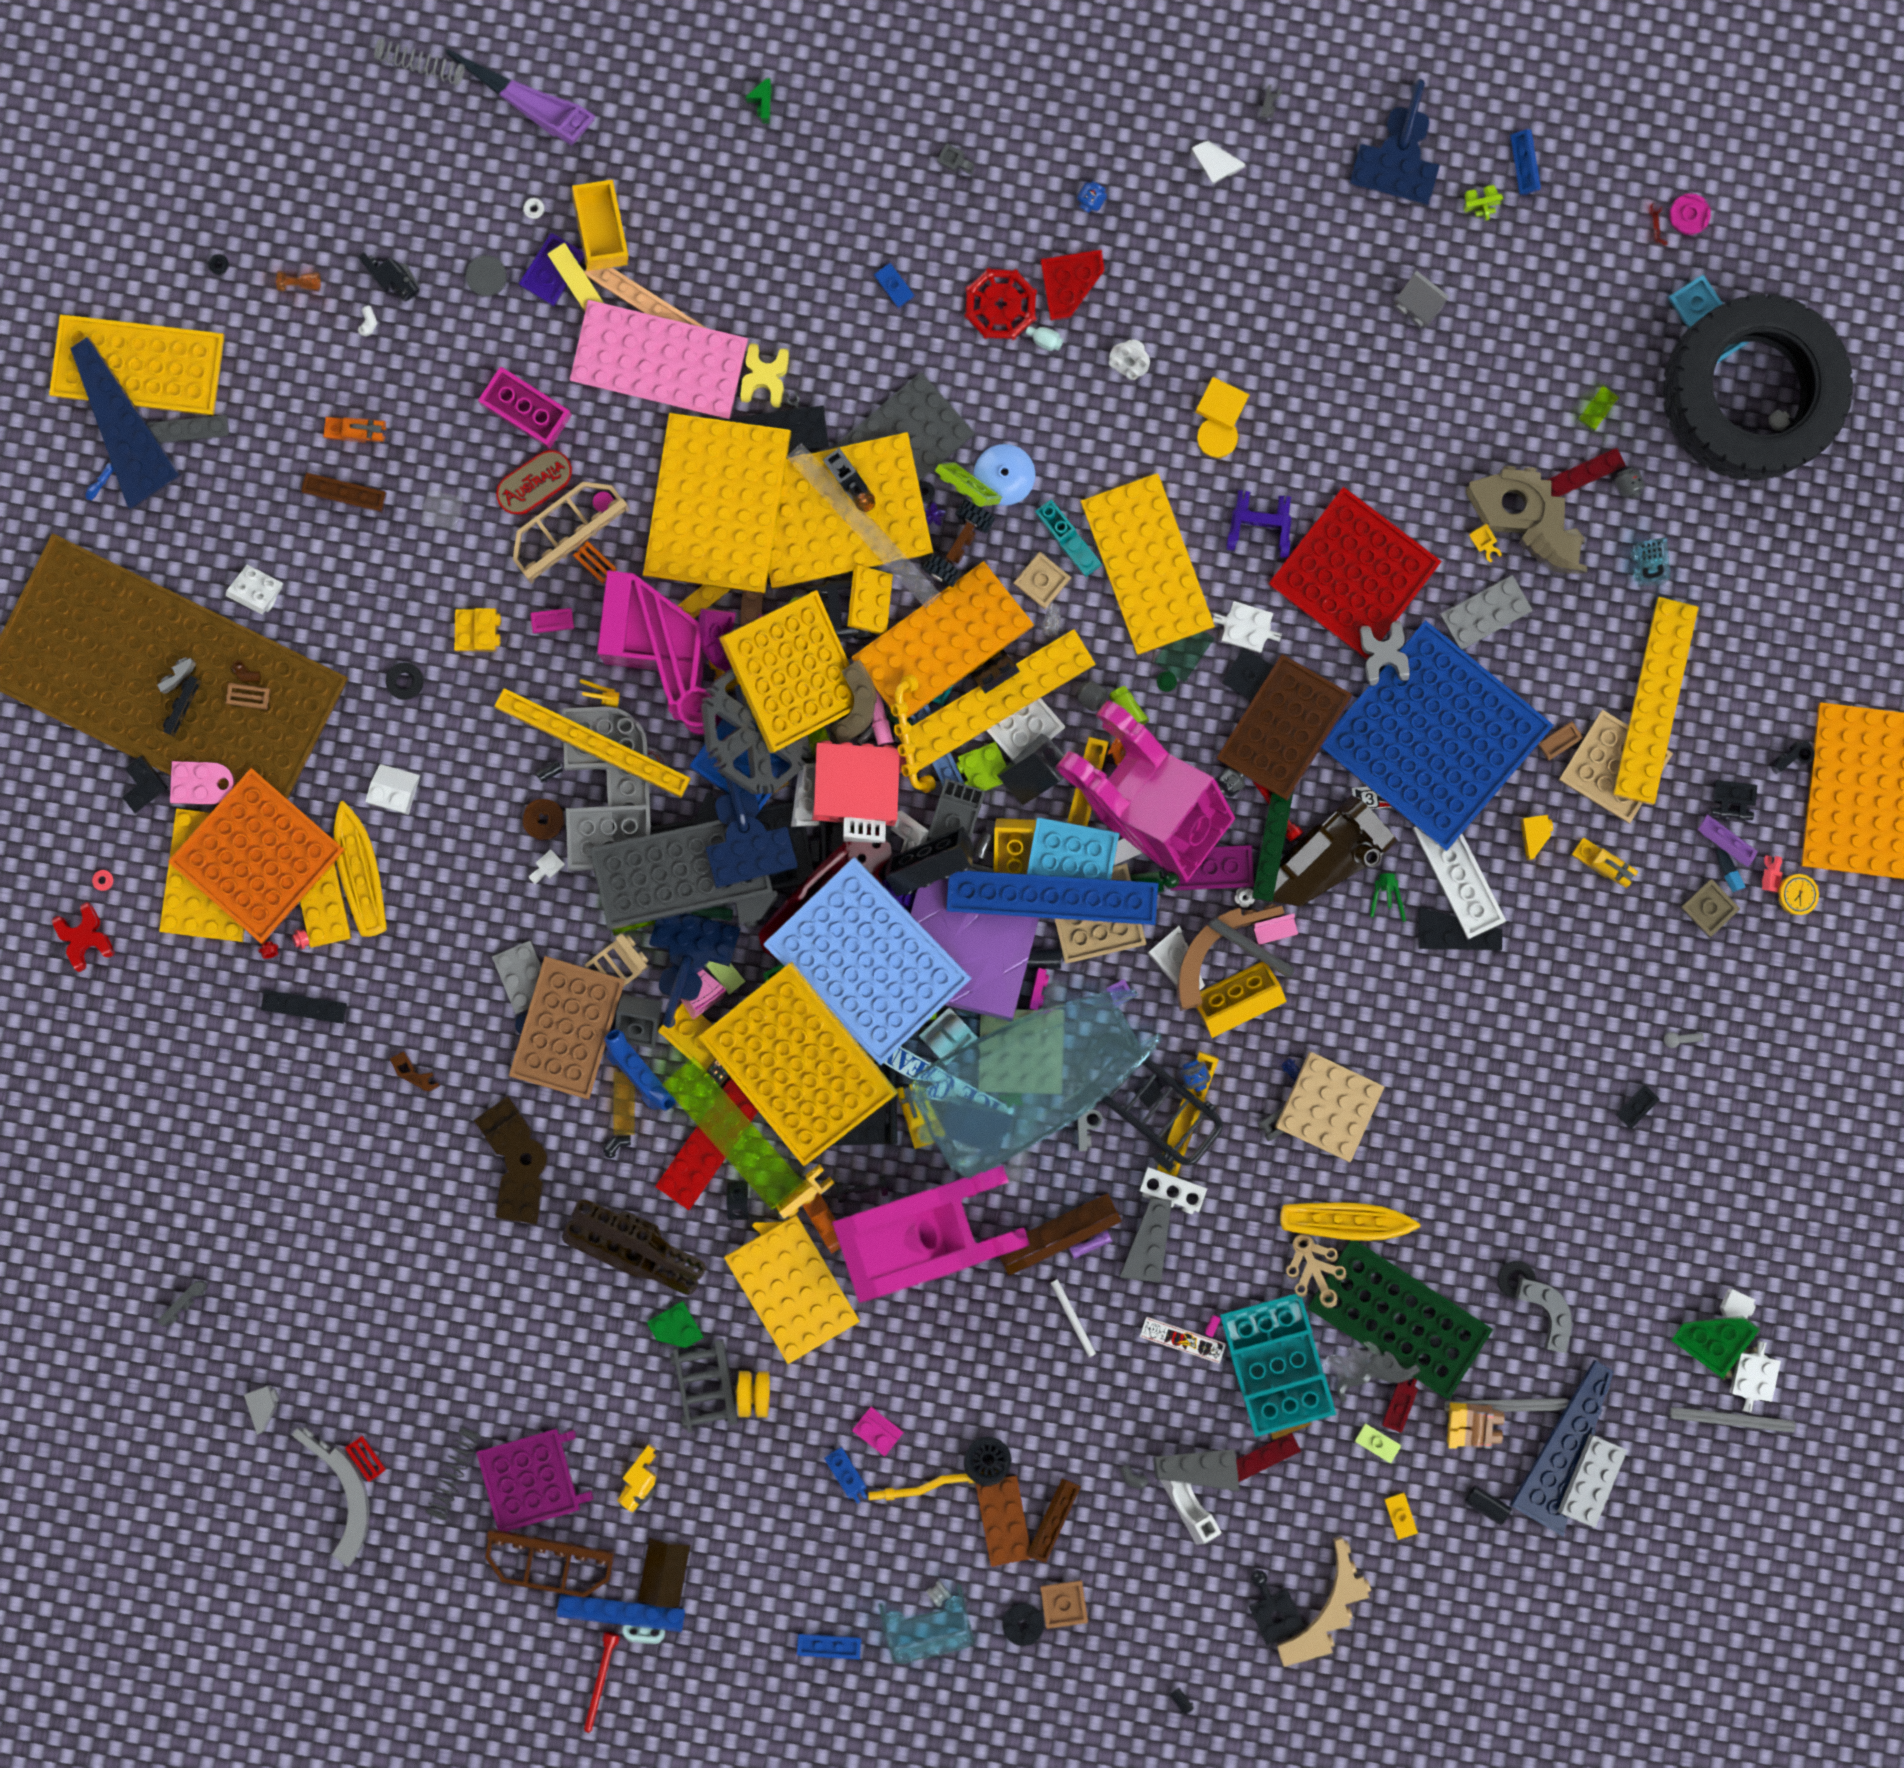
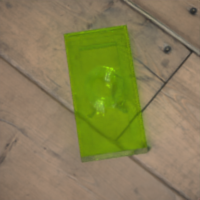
(1598, 408)

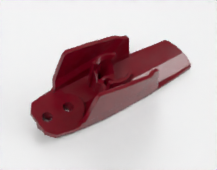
(873, 861)

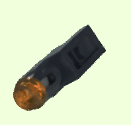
(850, 480)

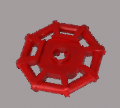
(992, 312)

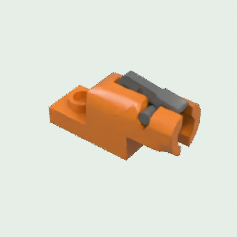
(354, 429)

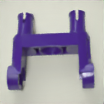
(1242, 515)

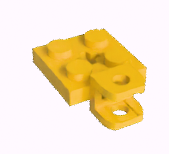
(804, 1193)

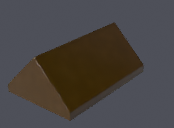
(664, 1573)

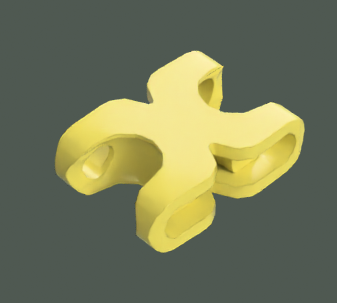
(764, 375)

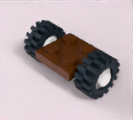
(944, 569)

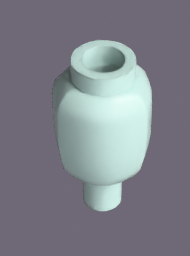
(1045, 338)

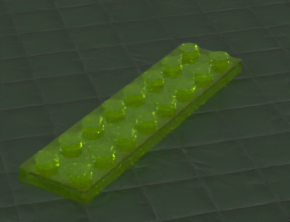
(732, 1133)

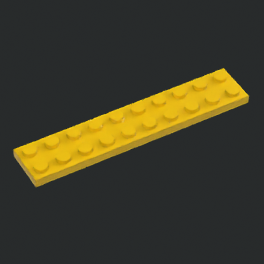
(1655, 701)
(980, 711)

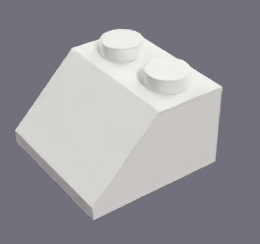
(393, 789)

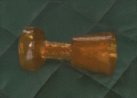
(306, 281)

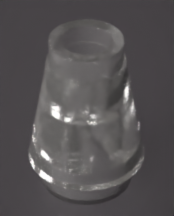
(1052, 621)

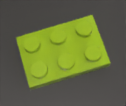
(968, 484)

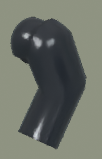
(614, 1143)

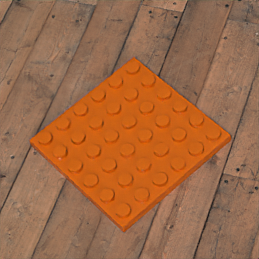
(256, 855)

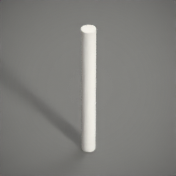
(1073, 1318)

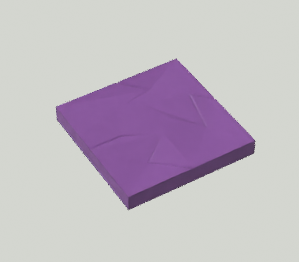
(984, 945)

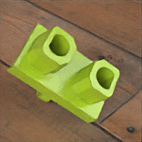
(1491, 199)

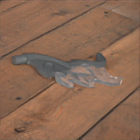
(1363, 1365)

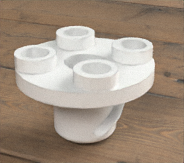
(1130, 359)

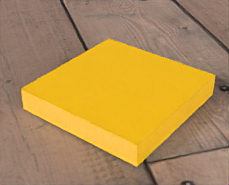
(1222, 403)

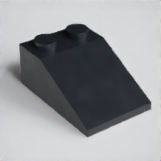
(1033, 770)

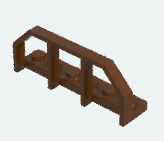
(1060, 1228)
(559, 1548)

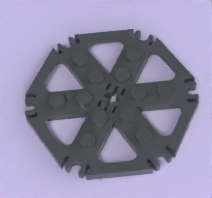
(745, 738)

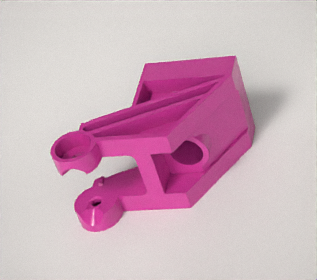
(654, 634)
(1152, 797)
(919, 1238)

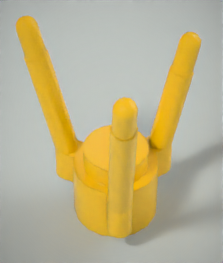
(609, 699)

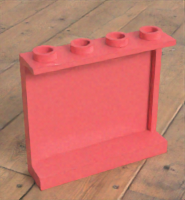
(856, 782)

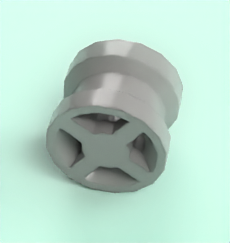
(938, 1593)

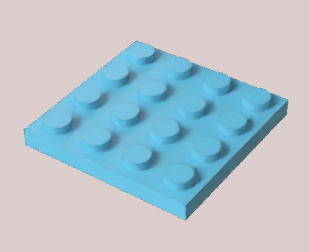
(1072, 850)

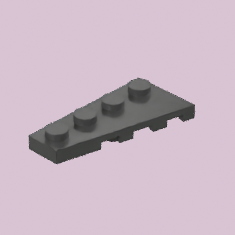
(1148, 1249)
(1206, 1469)

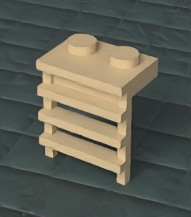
(625, 949)

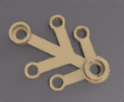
(1313, 1267)

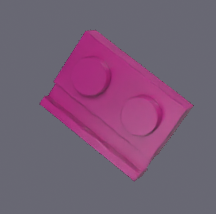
(877, 1431)

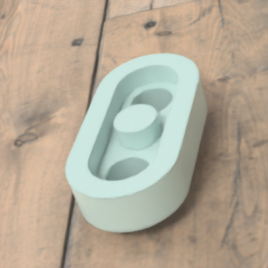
(643, 1635)

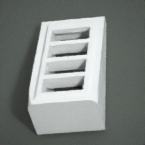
(856, 837)

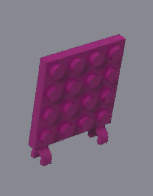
(530, 1480)

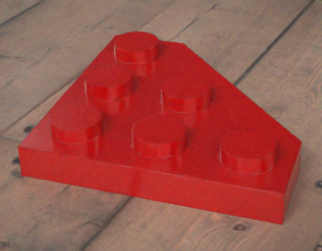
(1070, 280)

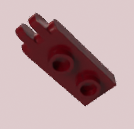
(1400, 1405)

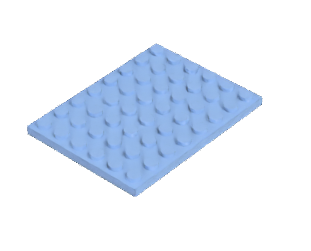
(868, 960)

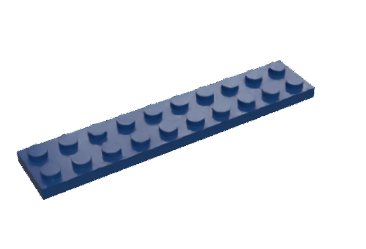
(1053, 897)

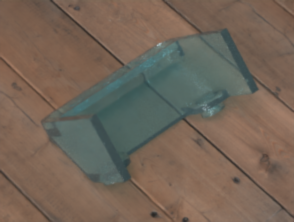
(928, 1633)

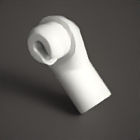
(370, 322)

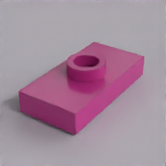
(552, 620)

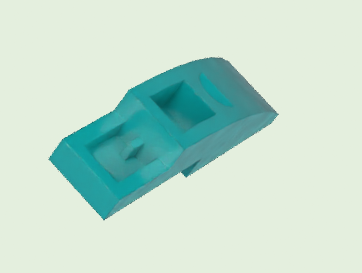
(1068, 538)

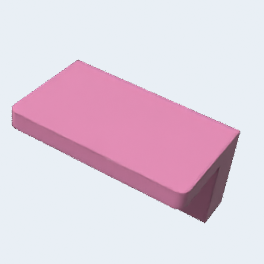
(1275, 929)

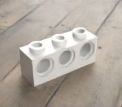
(1184, 1188)

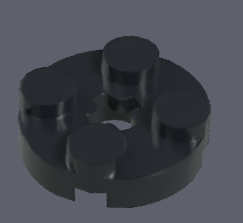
(1018, 1613)

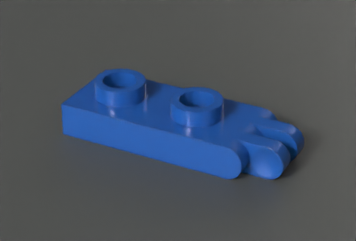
(846, 1474)

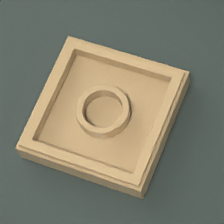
(1042, 580)

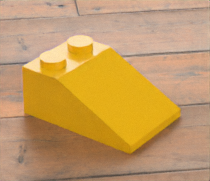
(1013, 845)

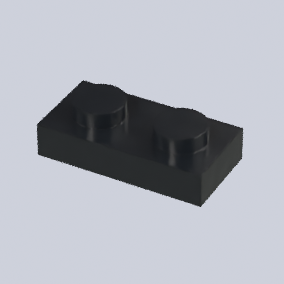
(1637, 1106)

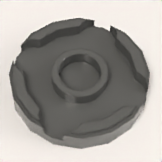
(486, 276)

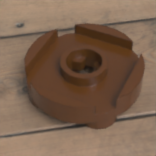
(531, 818)

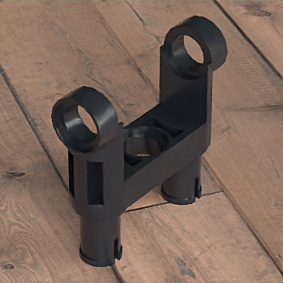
(830, 590)

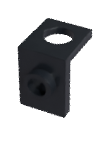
(737, 1199)

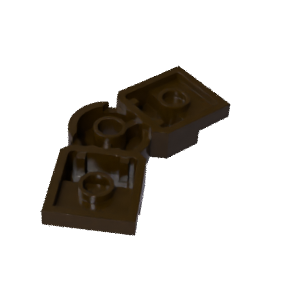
(511, 1136)

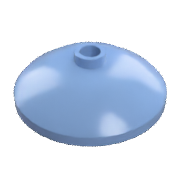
(1021, 473)

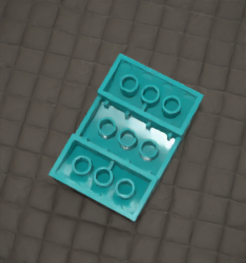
(1277, 1365)

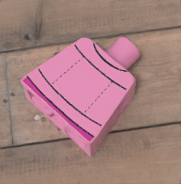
(710, 994)

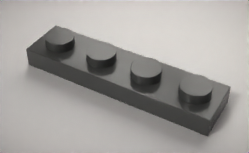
(190, 429)

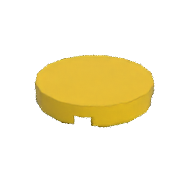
(1216, 439)

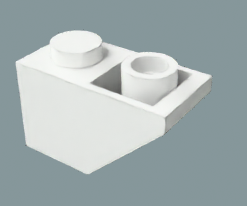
(1737, 1304)

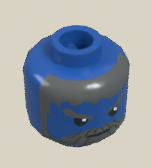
(1195, 1075)

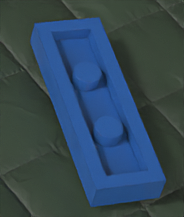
(1525, 162)
(829, 1646)

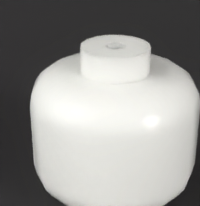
(1779, 420)

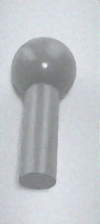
(1672, 1039)

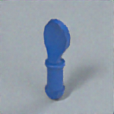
(94, 489)

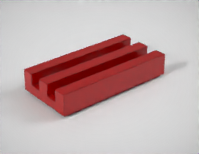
(359, 1464)

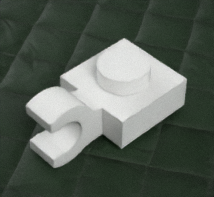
(548, 865)

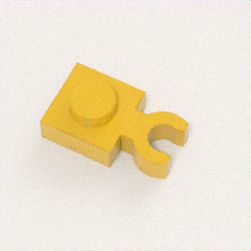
(1483, 539)

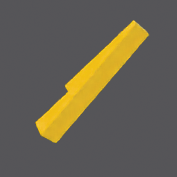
(1080, 808)
(1189, 1114)

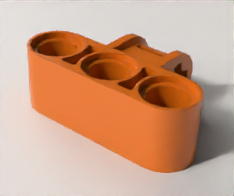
(823, 1221)

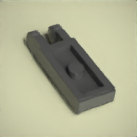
(183, 1302)

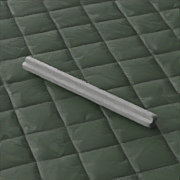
(1517, 1405)
(1732, 1419)

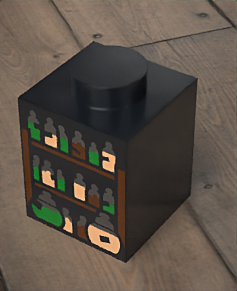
(717, 1072)

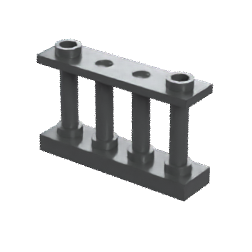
(724, 1393)

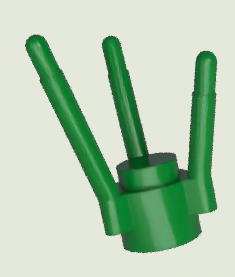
(1387, 884)

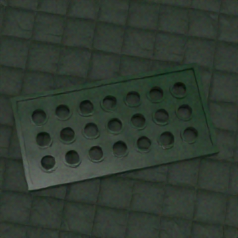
(1414, 1315)

